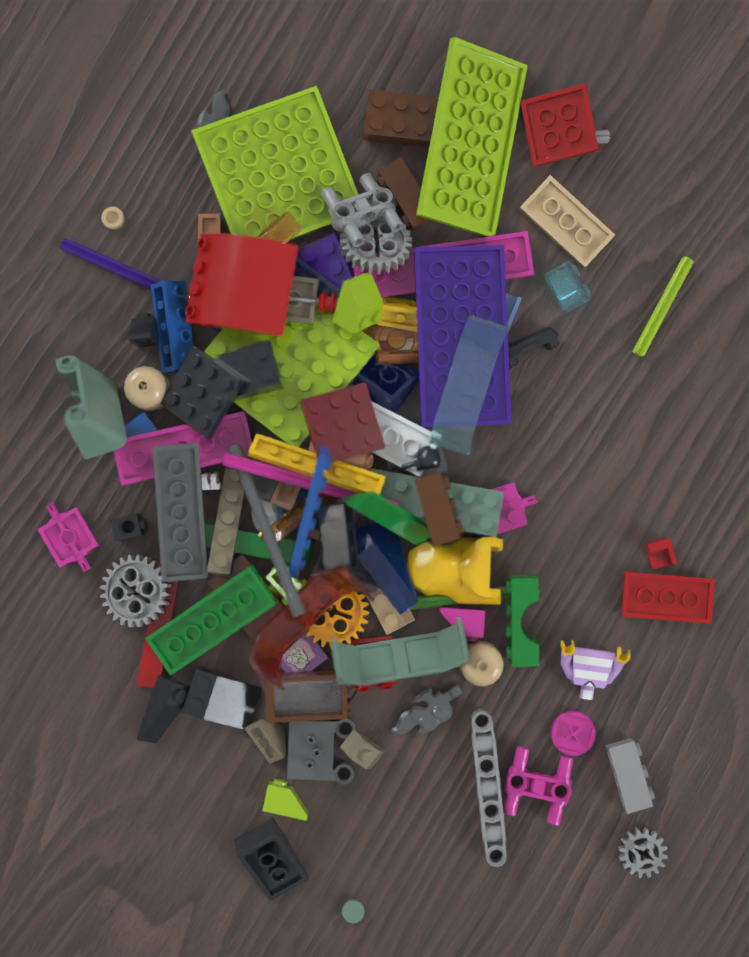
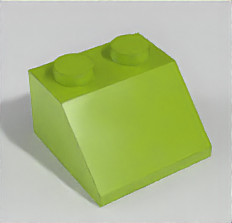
(358, 304)

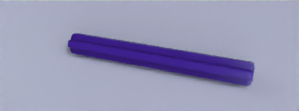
(108, 263)

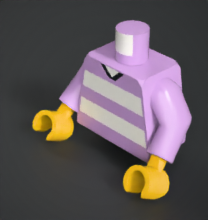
(591, 667)

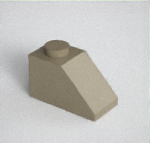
(362, 750)

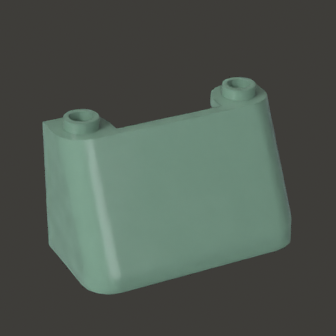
(98, 420)

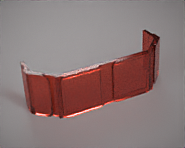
(283, 630)

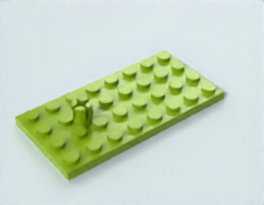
(472, 138)

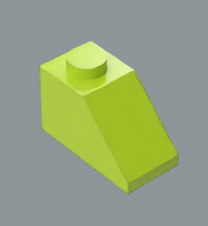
(284, 801)

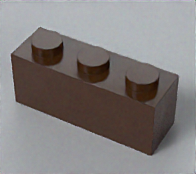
(404, 190)
(438, 508)

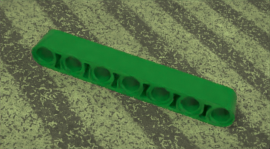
(251, 544)

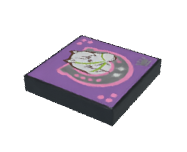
(303, 655)

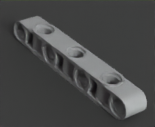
(488, 788)

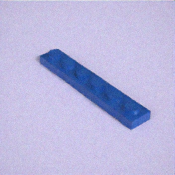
(312, 503)

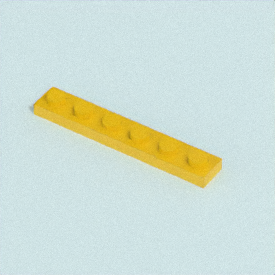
(304, 463)

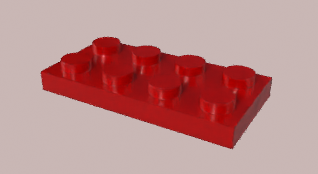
(667, 597)

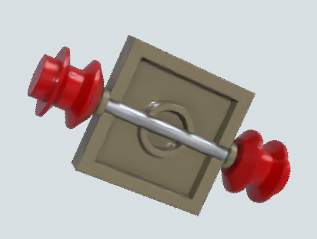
(304, 301)

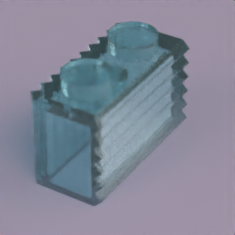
(567, 287)

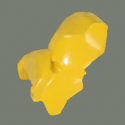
(456, 570)

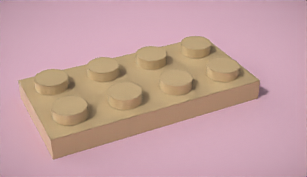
(567, 221)

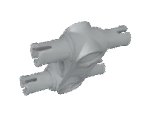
(361, 209)

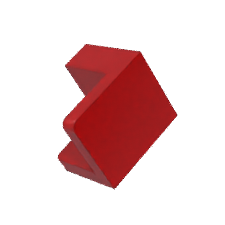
(660, 553)

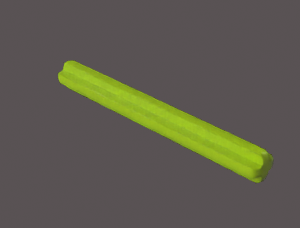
(663, 306)

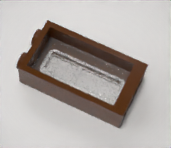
(306, 697)

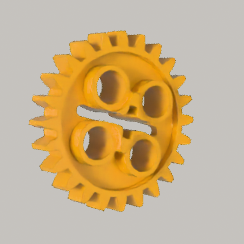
(327, 632)

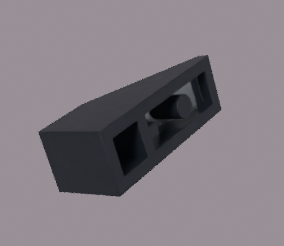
(143, 331)
(163, 707)

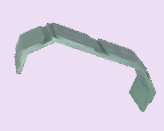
(401, 657)

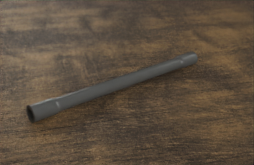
(292, 596)

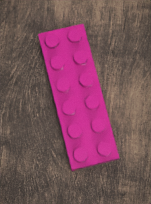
(136, 456)

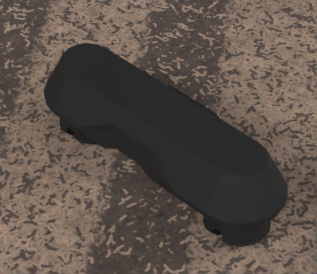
(544, 336)

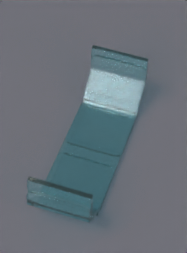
(467, 384)

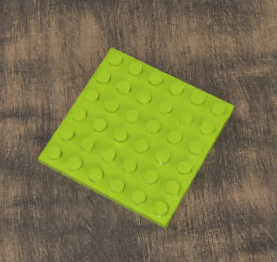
(275, 163)
(309, 362)

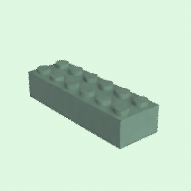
(476, 507)

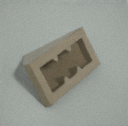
(269, 739)

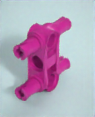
(538, 785)

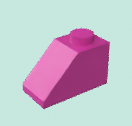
(472, 620)

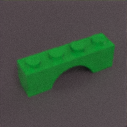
(522, 592)

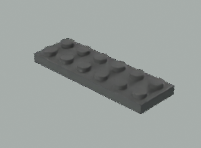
(180, 512)

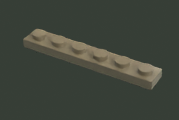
(226, 524)

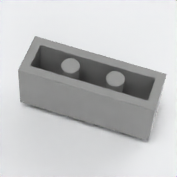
(630, 775)

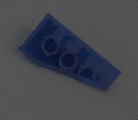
(387, 383)
(383, 559)

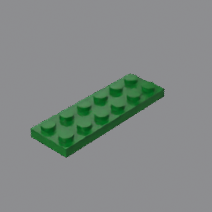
(211, 620)

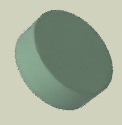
(353, 911)

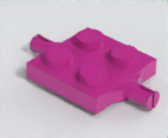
(513, 508)
(68, 537)

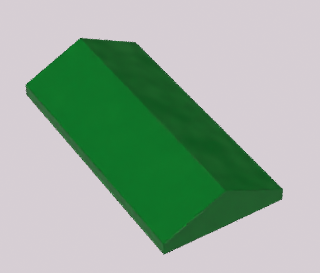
(389, 516)

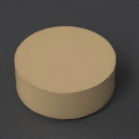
(113, 218)

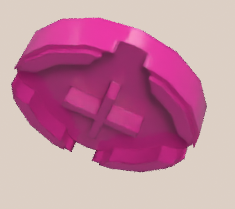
(573, 733)

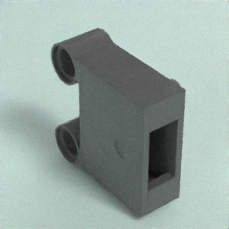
(313, 750)

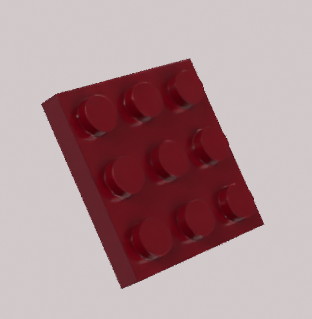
(343, 422)

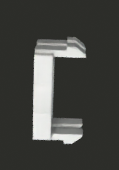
(214, 484)

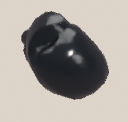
(426, 459)

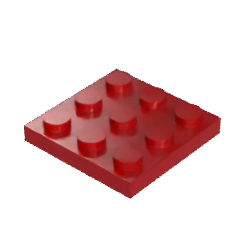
(560, 125)

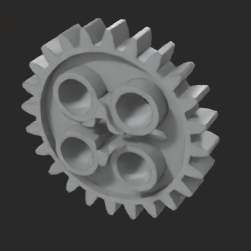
(392, 247)
(125, 607)

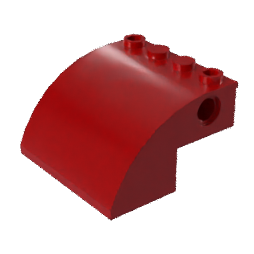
(241, 284)

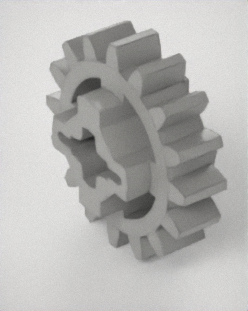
(639, 860)

